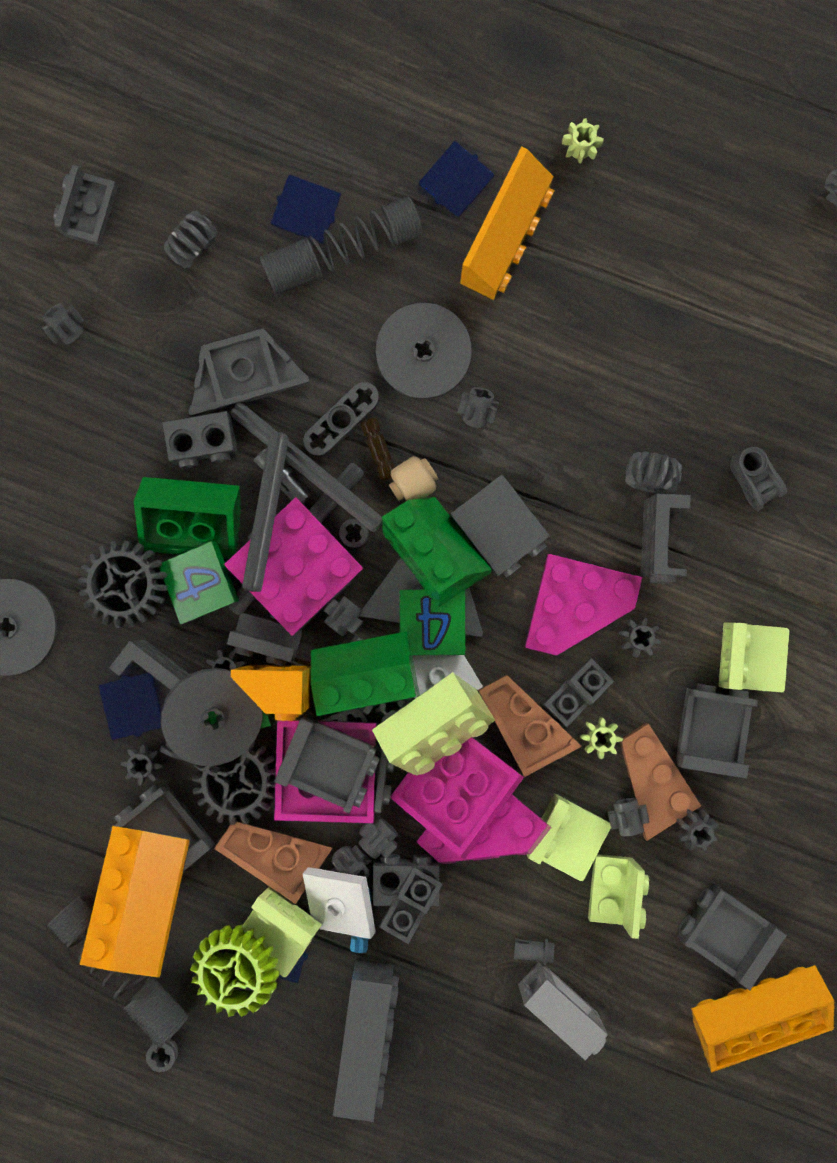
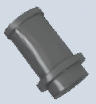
(534, 951)

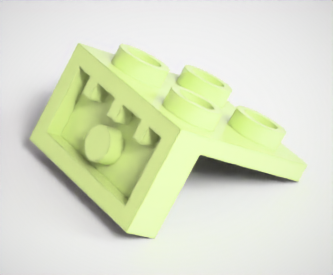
(753, 657)
(573, 838)
(618, 893)
(284, 927)

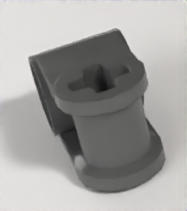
(759, 479)

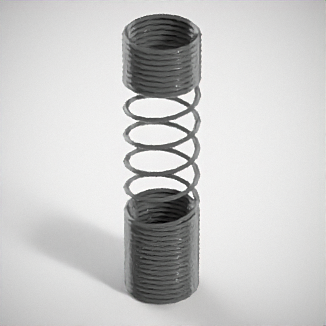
(298, 263)
(150, 1006)

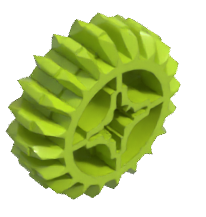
(217, 971)

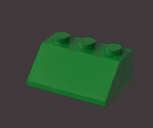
(187, 514)
(434, 548)
(363, 673)

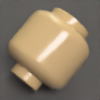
(413, 479)

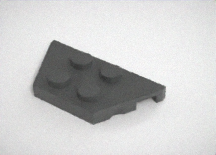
(242, 371)
(386, 599)

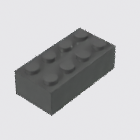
(364, 1045)

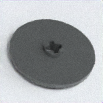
(415, 327)
(34, 627)
(188, 708)

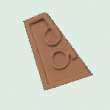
(526, 728)
(656, 781)
(272, 856)

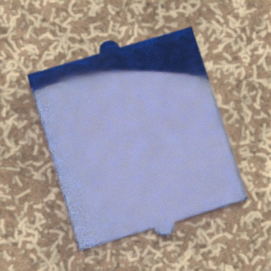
(456, 179)
(305, 208)
(131, 705)

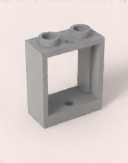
(563, 1011)

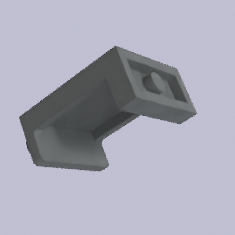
(500, 526)
(656, 537)
(144, 655)
(715, 731)
(328, 764)
(167, 815)
(730, 935)

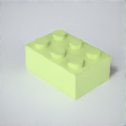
(433, 725)

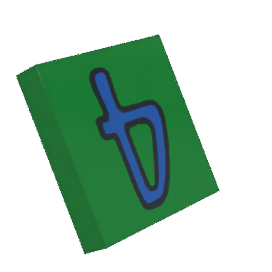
(198, 582)
(430, 627)

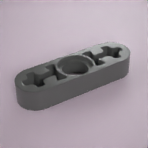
(363, 408)

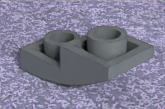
(577, 693)
(410, 905)

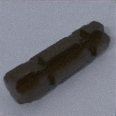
(378, 448)

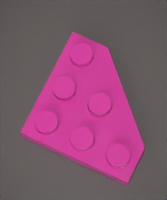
(577, 602)
(512, 832)

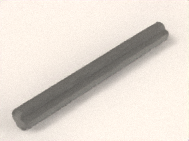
(265, 512)

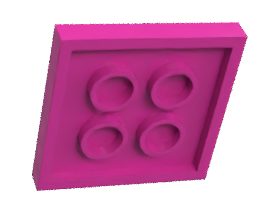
(301, 569)
(459, 795)
(299, 805)

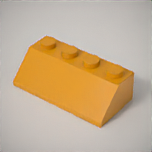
(507, 225)
(277, 688)
(135, 902)
(764, 1018)

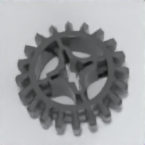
(130, 595)
(251, 785)

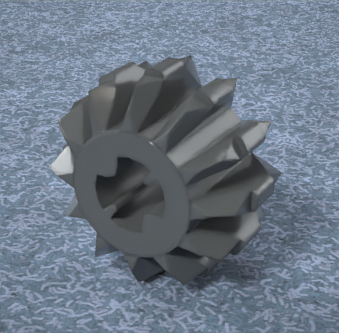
(190, 239)
(653, 473)

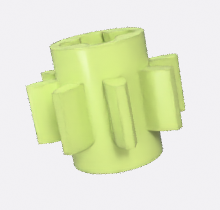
(582, 132)
(592, 739)

